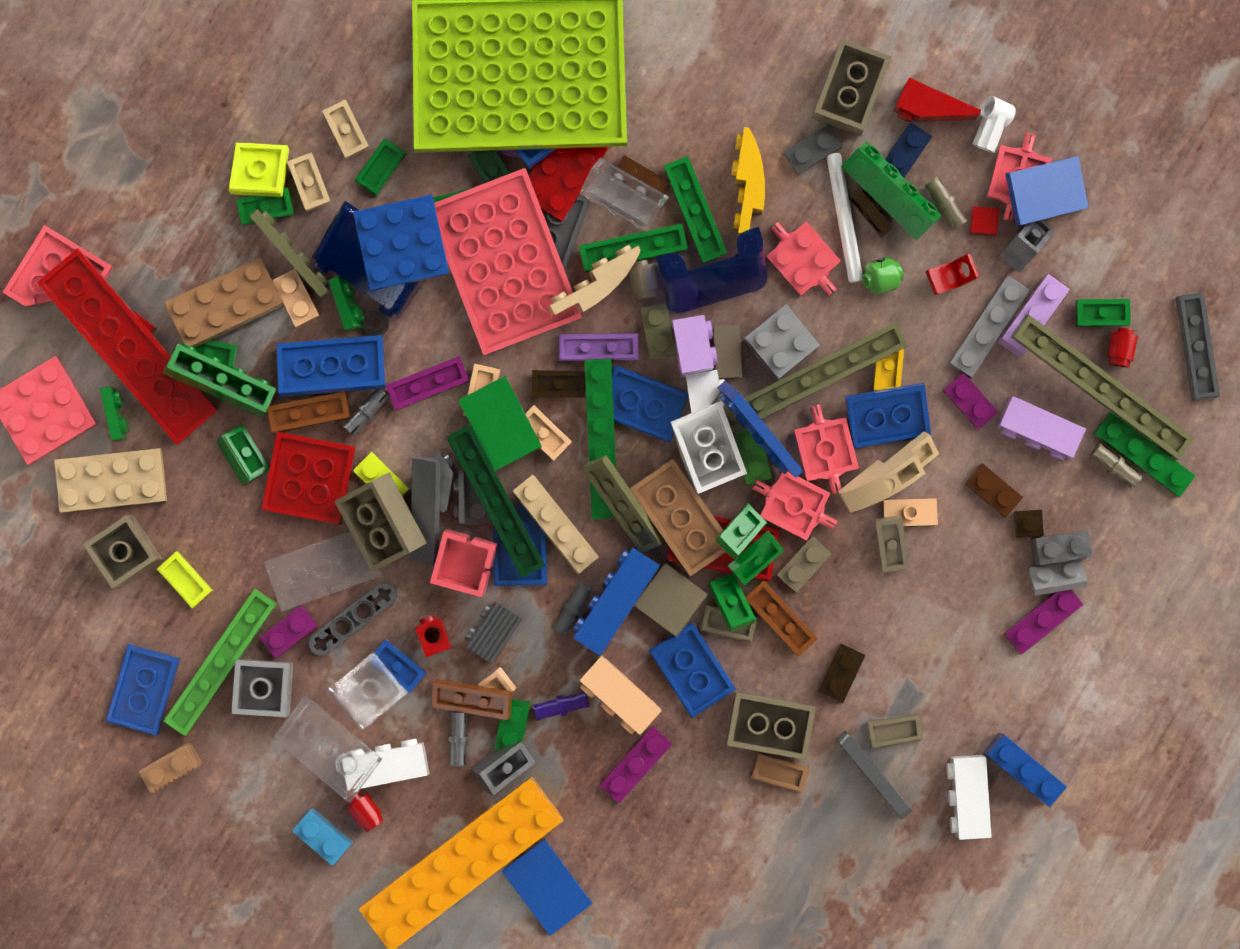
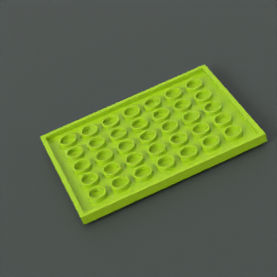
(518, 74)

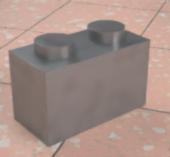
(1061, 548)

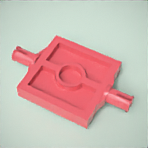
(1011, 160)
(803, 258)
(826, 449)
(794, 505)

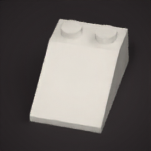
(708, 448)

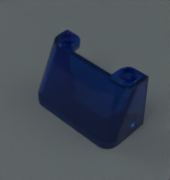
(342, 254)
(714, 282)

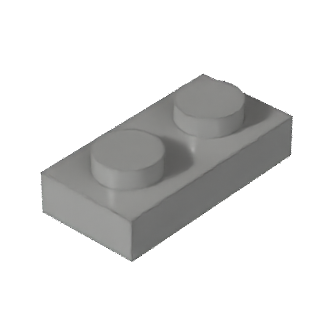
(1057, 577)

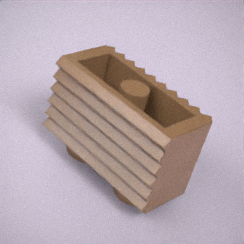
(170, 768)

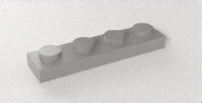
(989, 326)

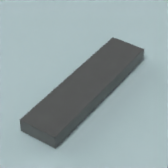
(1197, 346)
(426, 506)

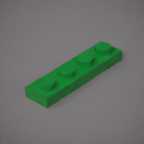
(695, 210)
(652, 245)
(1144, 454)

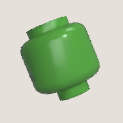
(882, 275)

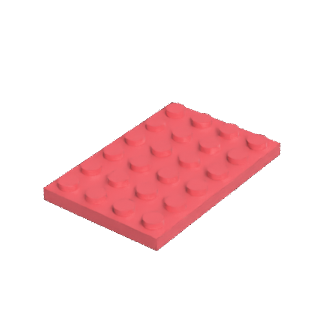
(504, 261)

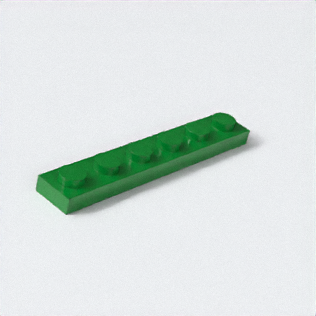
(600, 424)

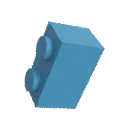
(322, 836)

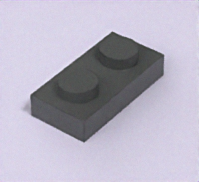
(813, 149)

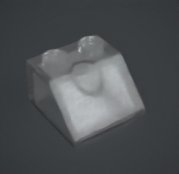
(367, 691)

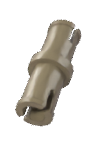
(946, 202)
(1115, 466)

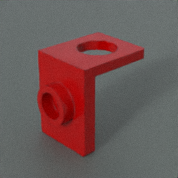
(950, 275)

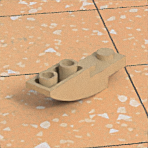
(605, 279)
(888, 478)

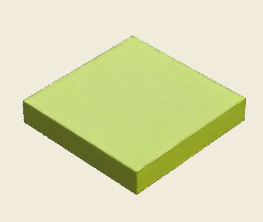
(258, 169)

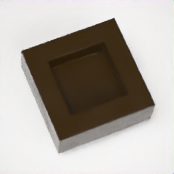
(1028, 523)

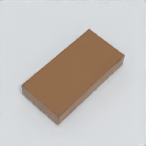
(780, 772)

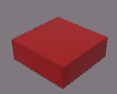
(984, 220)

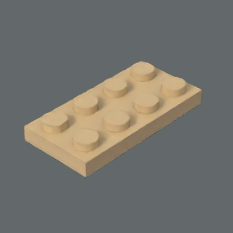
(110, 480)

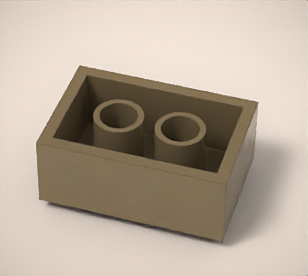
(851, 87)
(380, 522)
(770, 725)

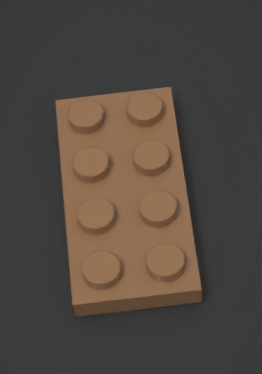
(224, 303)
(680, 516)

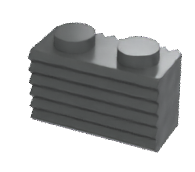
(493, 631)

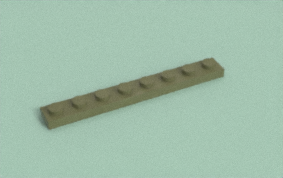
(822, 373)
(1102, 387)

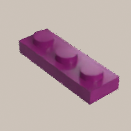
(427, 383)
(1042, 620)
(635, 764)

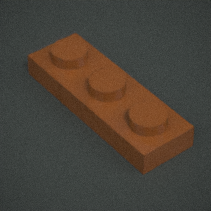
(308, 412)
(780, 618)
(471, 699)

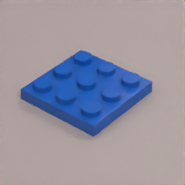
(401, 243)

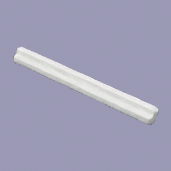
(844, 217)

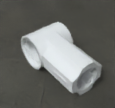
(995, 116)

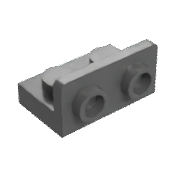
(469, 508)

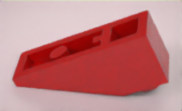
(927, 104)

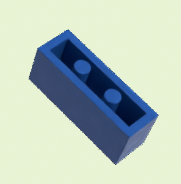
(1024, 769)

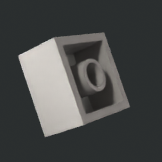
(781, 342)
(262, 688)

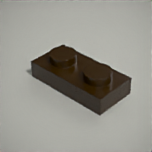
(864, 203)
(558, 384)
(841, 673)

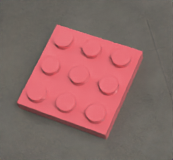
(44, 411)

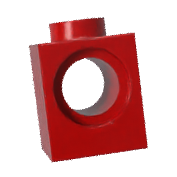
(428, 647)

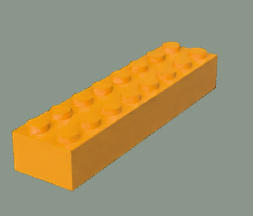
(461, 864)

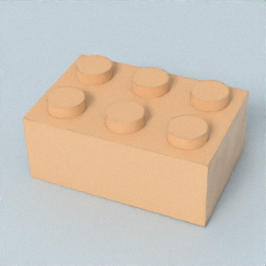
(619, 696)

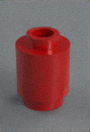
(1122, 347)
(364, 812)

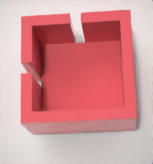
(463, 563)

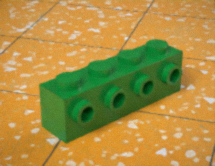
(891, 190)
(219, 380)

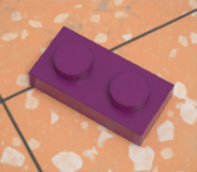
(970, 401)
(289, 631)

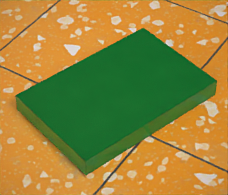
(500, 423)

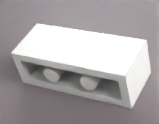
(399, 763)
(969, 797)

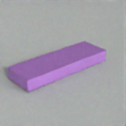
(598, 346)

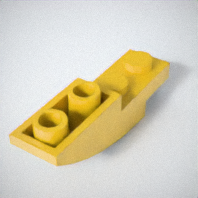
(750, 173)

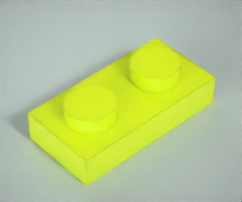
(373, 468)

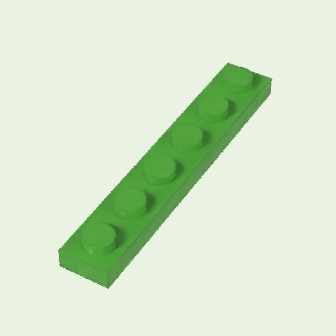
(220, 662)

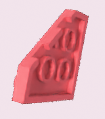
(44, 255)

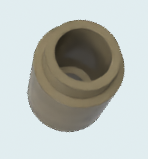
(643, 280)

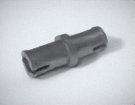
(365, 412)
(458, 739)

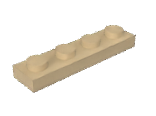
(555, 524)

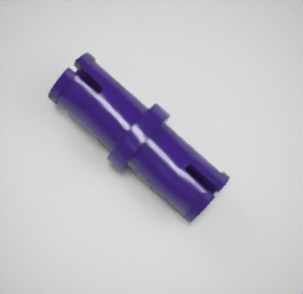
(561, 705)

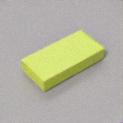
(184, 579)

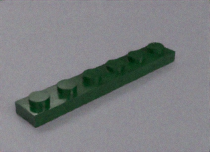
(495, 501)

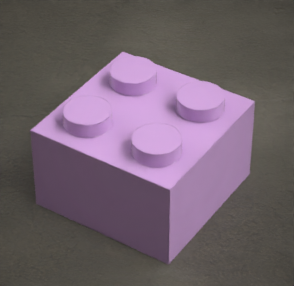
(693, 346)

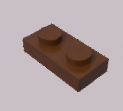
(643, 174)
(993, 490)

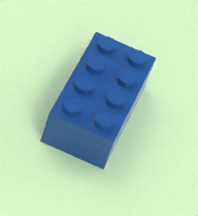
(616, 601)

